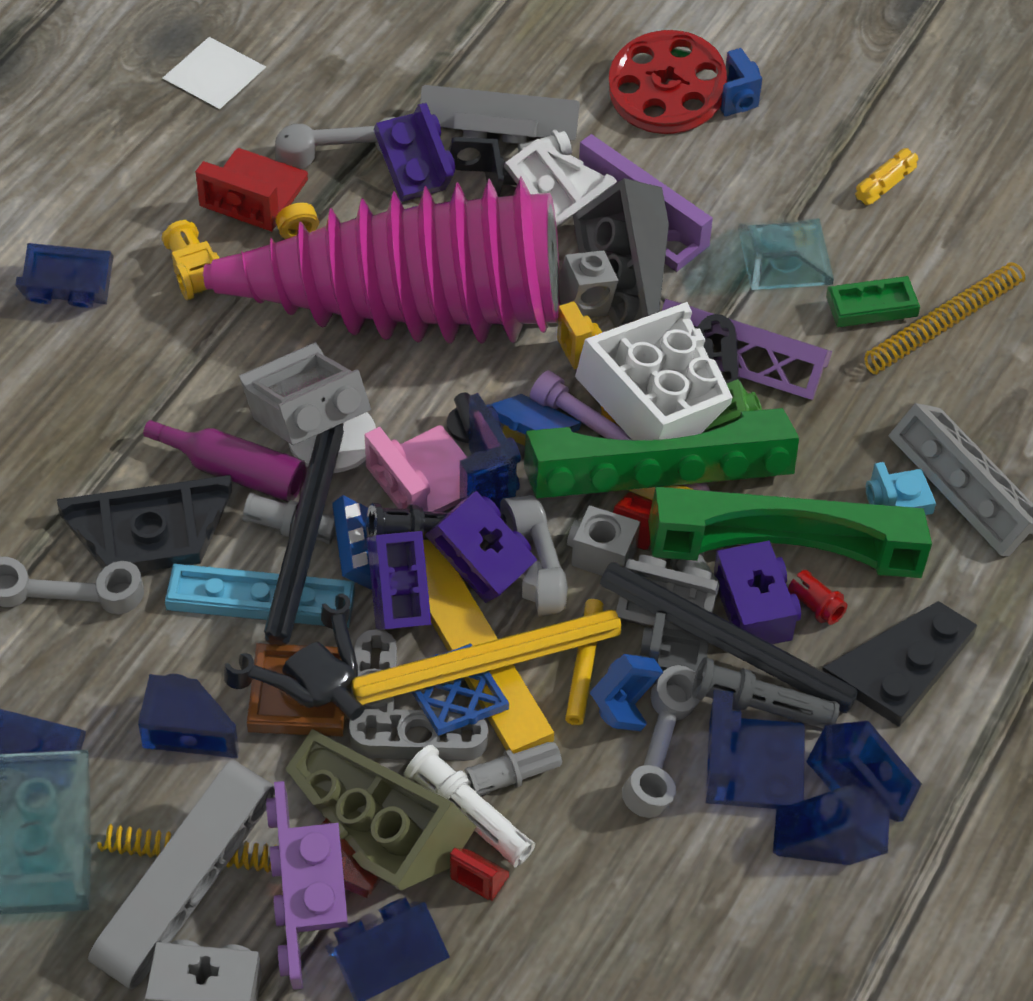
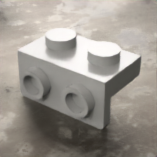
(690, 584)

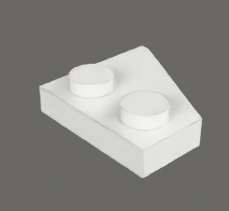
(561, 175)

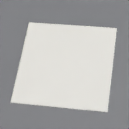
(214, 72)

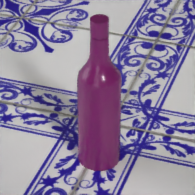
(243, 460)

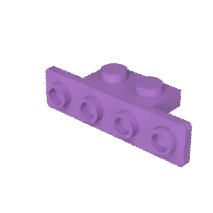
(311, 881)

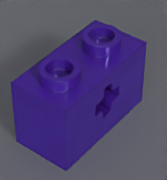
(459, 539)
(399, 580)
(757, 592)

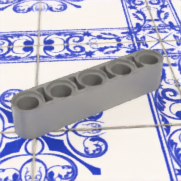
(181, 874)

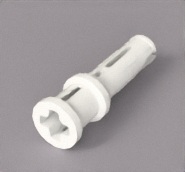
(492, 826)

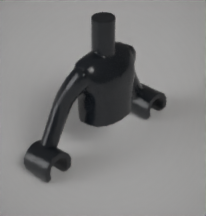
(313, 673)

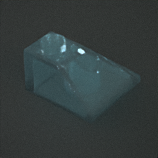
(785, 254)

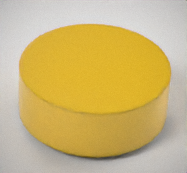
(290, 216)

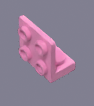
(417, 471)

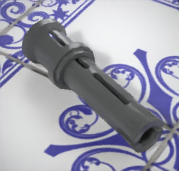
(762, 695)

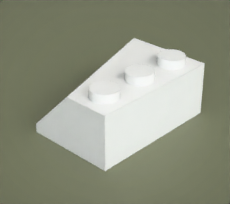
(655, 376)

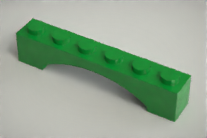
(576, 464)
(882, 536)

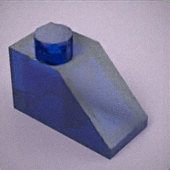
(185, 718)
(862, 757)

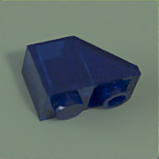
(833, 828)

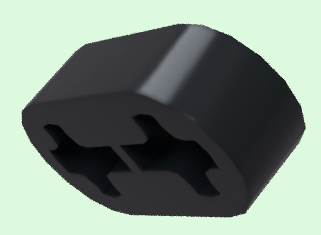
(729, 344)

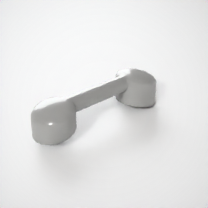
(297, 142)
(528, 518)
(117, 587)
(649, 787)

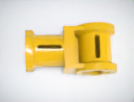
(188, 256)

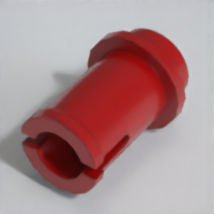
(825, 604)

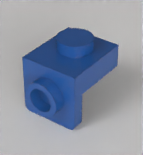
(742, 84)
(621, 689)

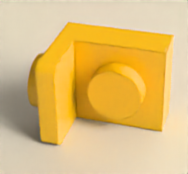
(573, 330)

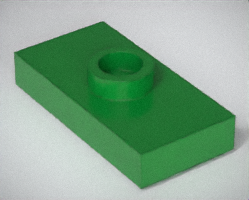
(872, 301)

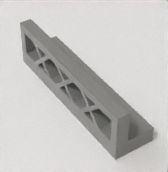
(965, 476)

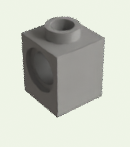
(588, 282)
(597, 526)

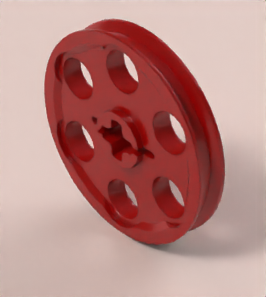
(677, 91)

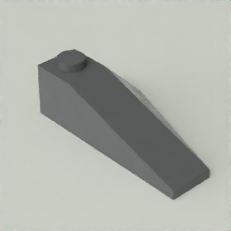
(633, 232)

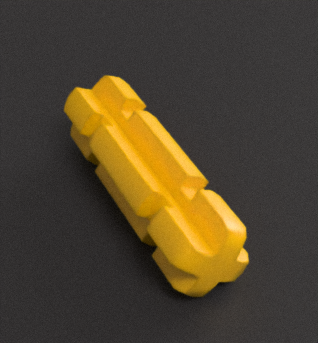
(886, 176)

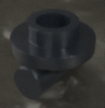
(459, 418)

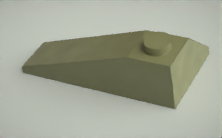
(388, 820)

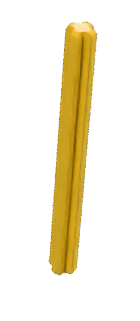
(486, 657)

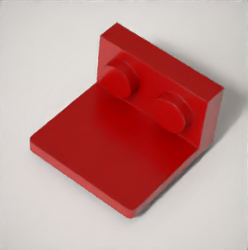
(249, 187)

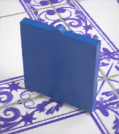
(524, 414)

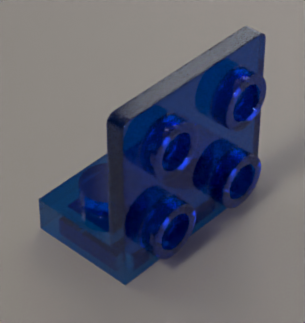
(494, 457)
(753, 759)

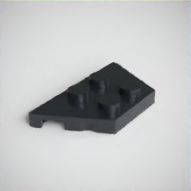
(149, 523)

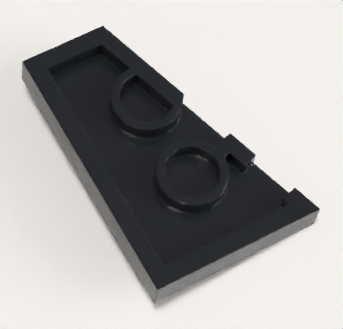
(904, 661)

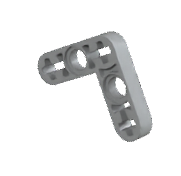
(384, 716)

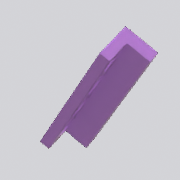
(685, 220)
(772, 343)

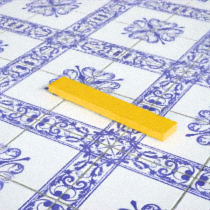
(463, 623)

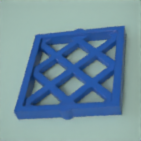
(471, 715)

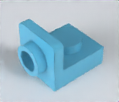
(900, 489)

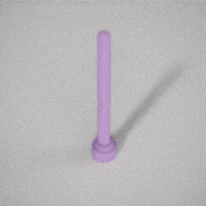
(551, 391)

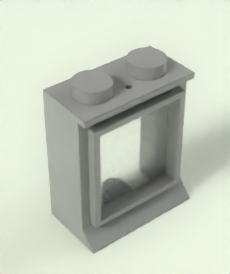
(304, 394)

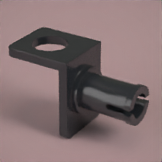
(487, 161)

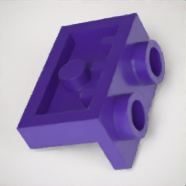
(415, 153)

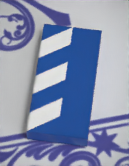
(352, 540)

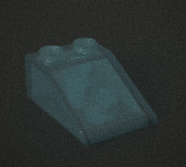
(45, 832)

